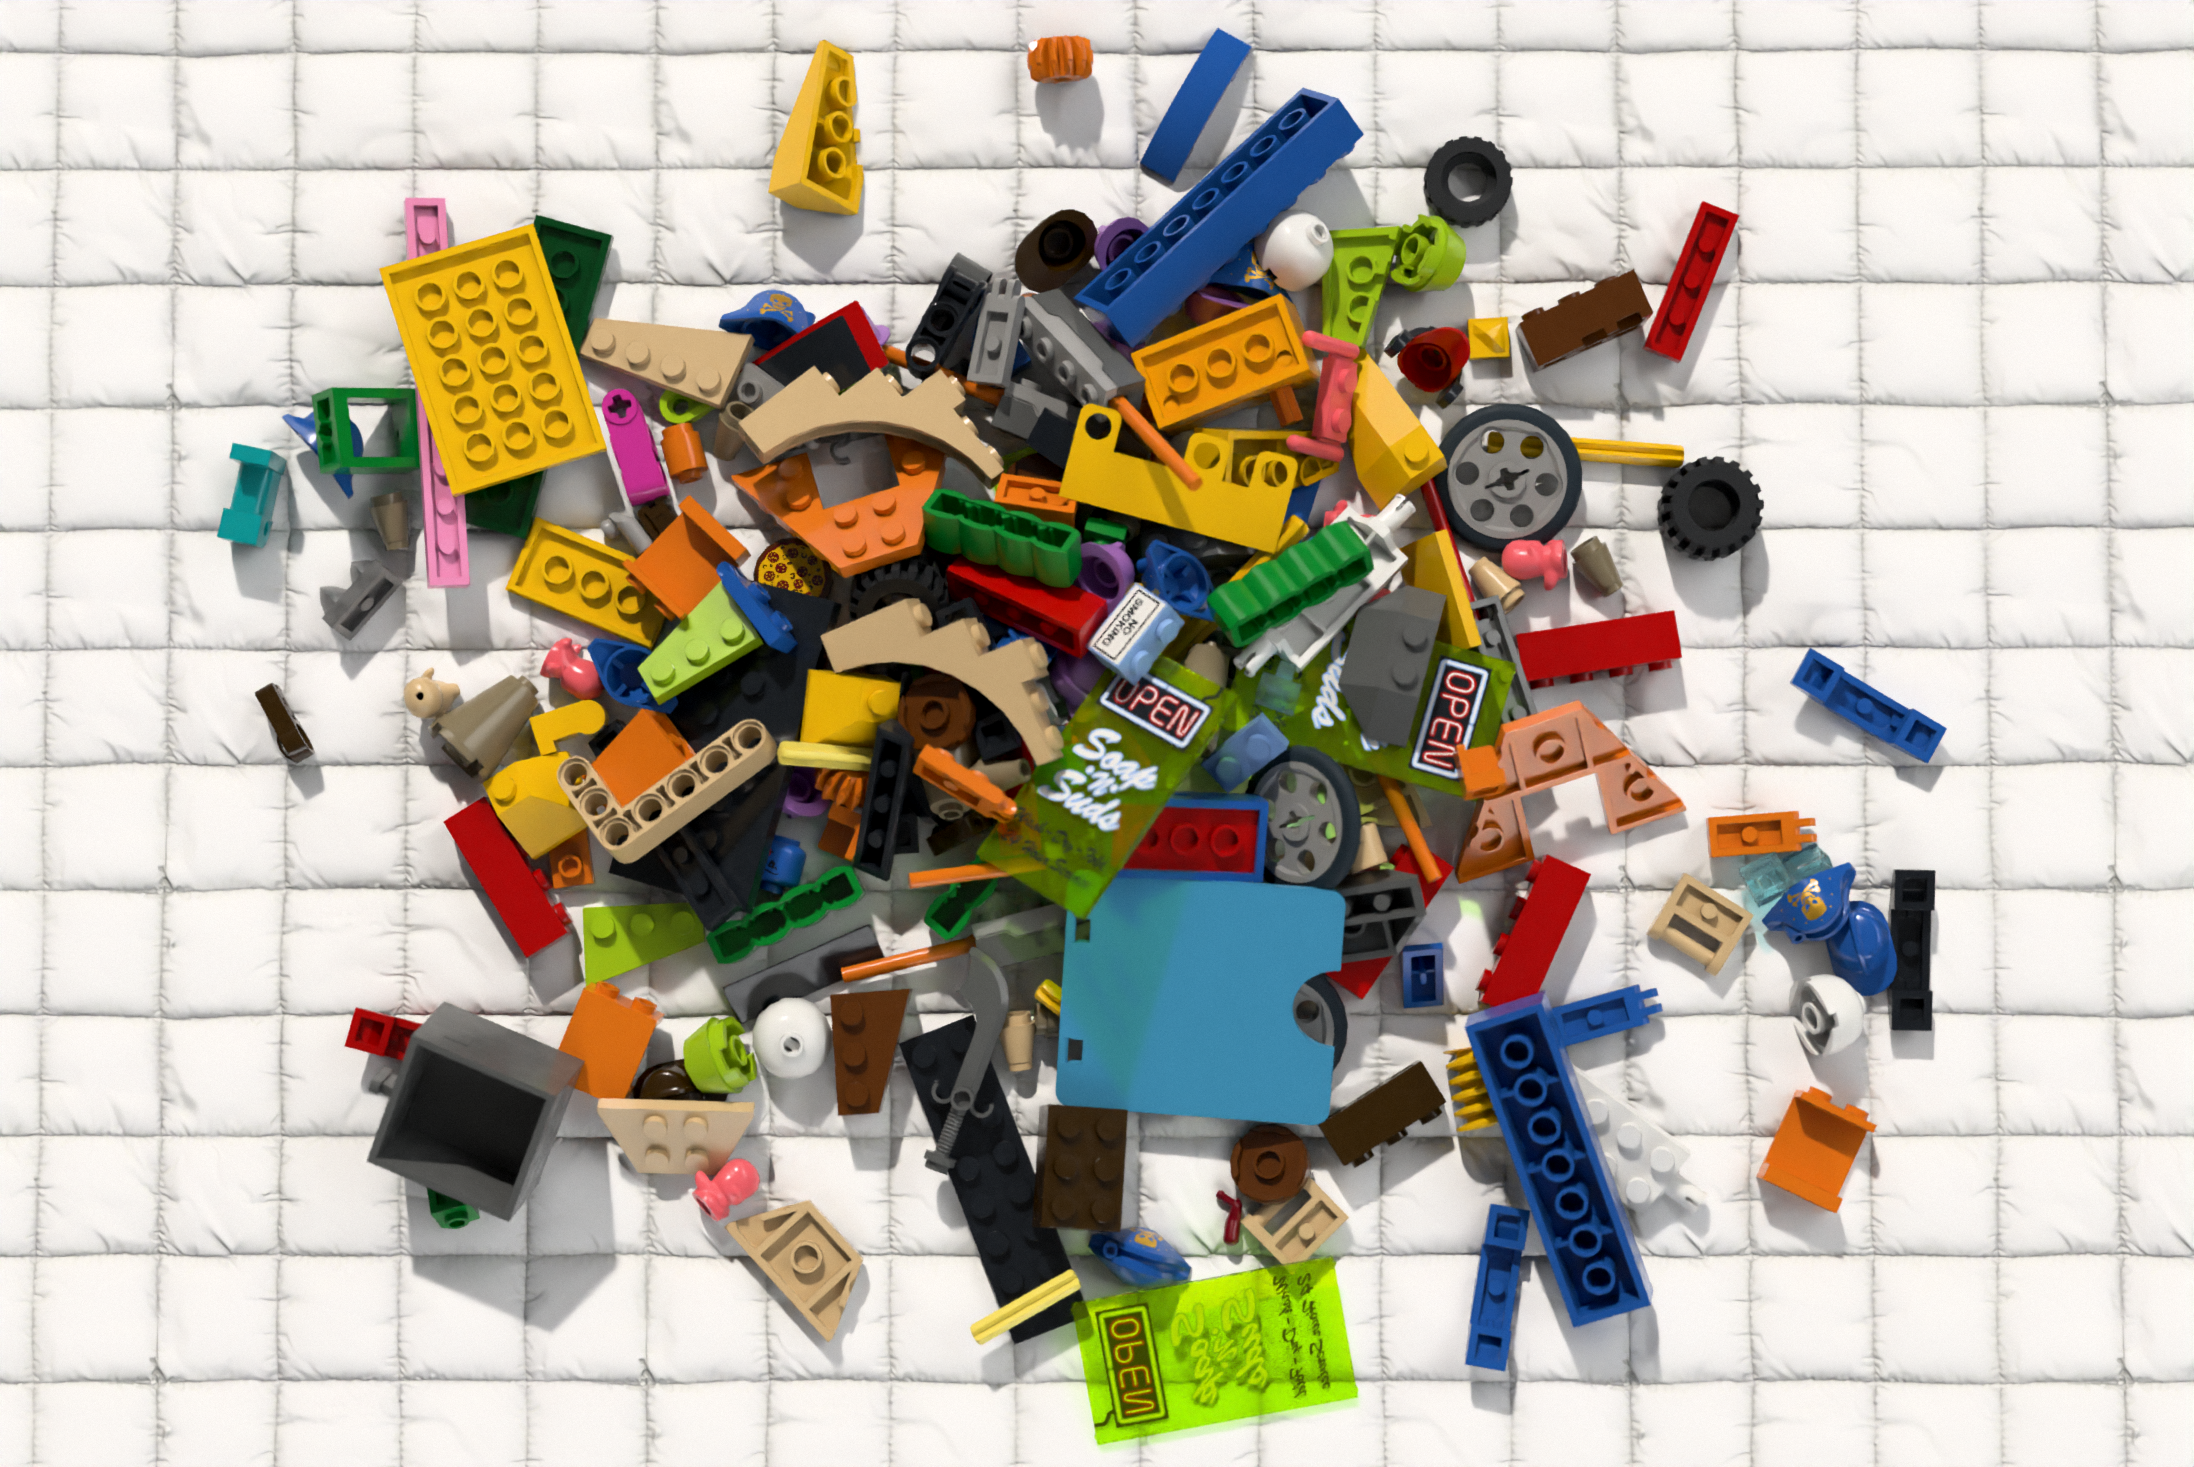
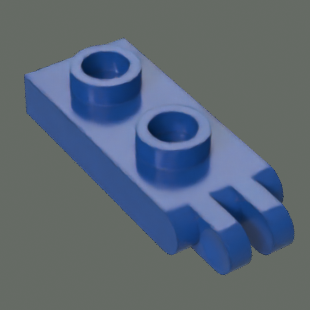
(754, 602)
(1605, 1014)

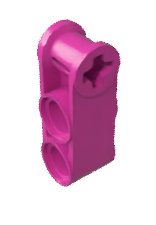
(634, 449)

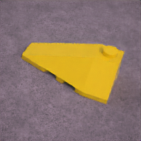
(817, 151)
(1387, 439)
(1246, 446)

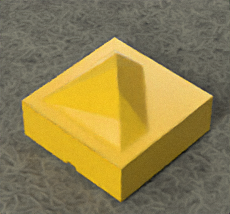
(1488, 338)

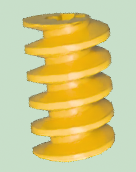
(1473, 1093)

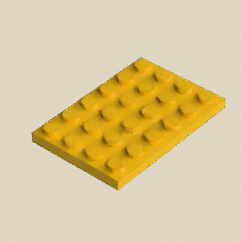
(493, 360)

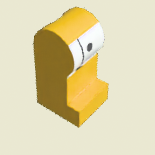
(568, 722)

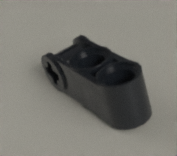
(955, 298)

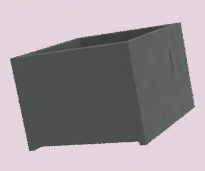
(473, 1110)

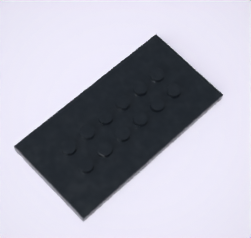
(758, 687)

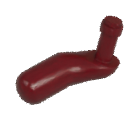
(1233, 1220)

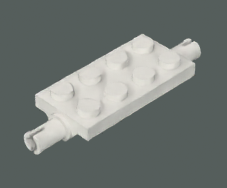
(1316, 626)
(1638, 1152)

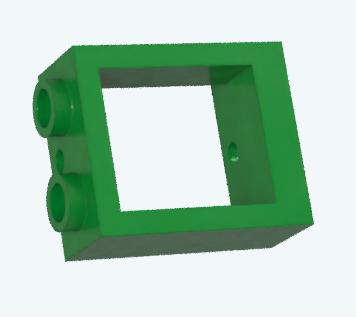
(335, 437)

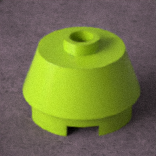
(1428, 255)
(718, 1057)

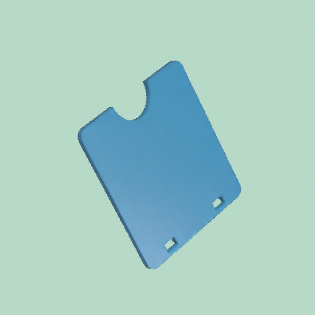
(1194, 1000)

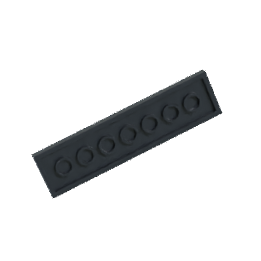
(991, 1178)

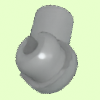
(630, 528)

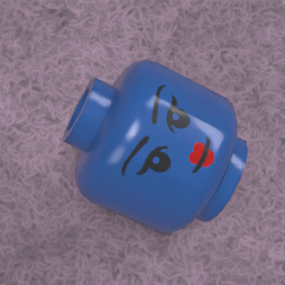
(783, 865)

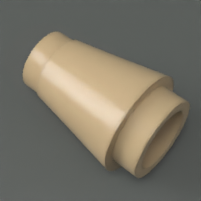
(1494, 581)
(1018, 1040)

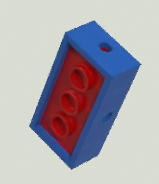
(1204, 839)

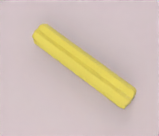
(825, 756)
(1025, 1307)

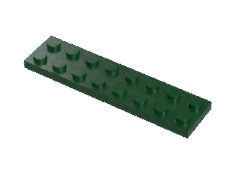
(576, 266)

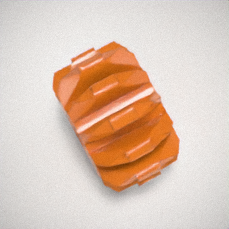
(1060, 59)
(842, 786)

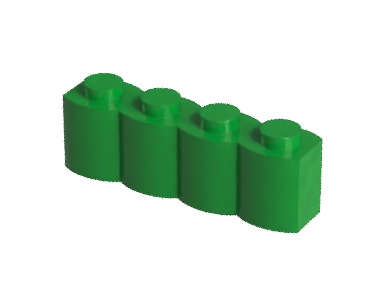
(1002, 538)
(1286, 586)
(796, 909)
(954, 909)

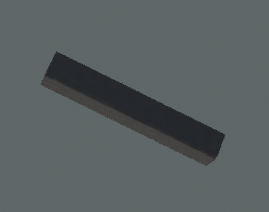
(884, 799)
(802, 973)

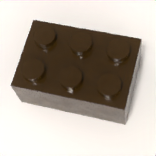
(1080, 1168)

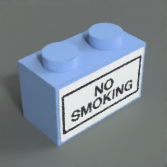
(1135, 634)

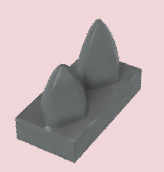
(352, 608)

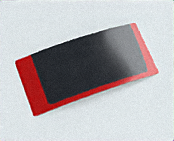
(836, 345)

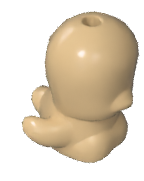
(429, 697)

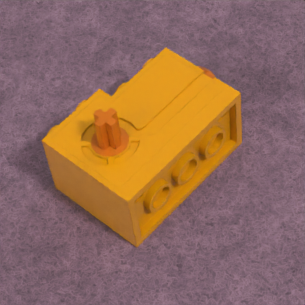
(1228, 367)

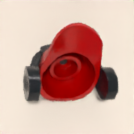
(1432, 359)

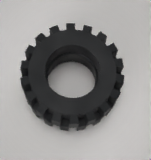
(1734, 485)
(910, 576)

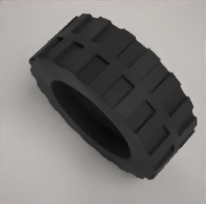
(1475, 152)

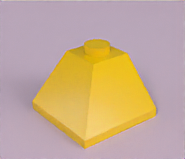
(847, 707)
(535, 804)

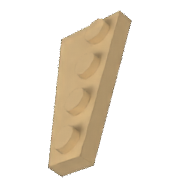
(676, 358)

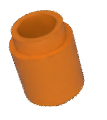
(683, 453)

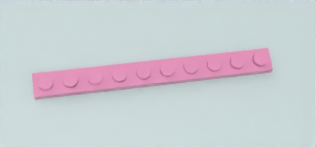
(442, 514)

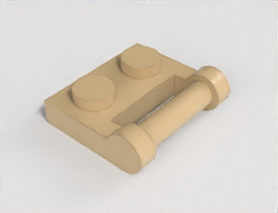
(1706, 912)
(1303, 1230)

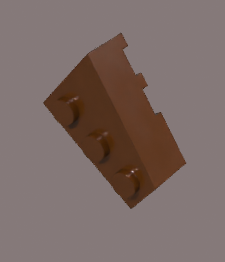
(1583, 320)
(865, 1046)

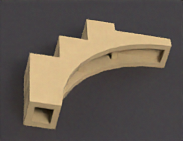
(874, 405)
(960, 649)

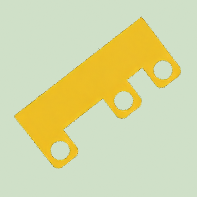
(1155, 493)

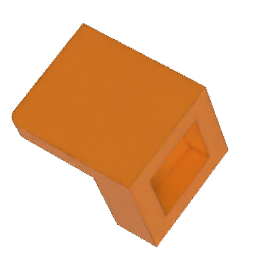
(1478, 772)
(841, 833)

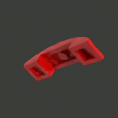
(380, 1033)

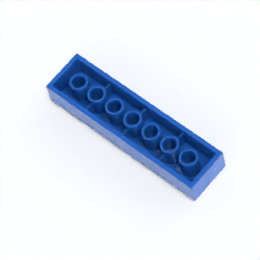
(1219, 217)
(1559, 1159)

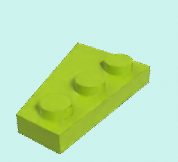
(1356, 281)
(700, 645)
(636, 935)

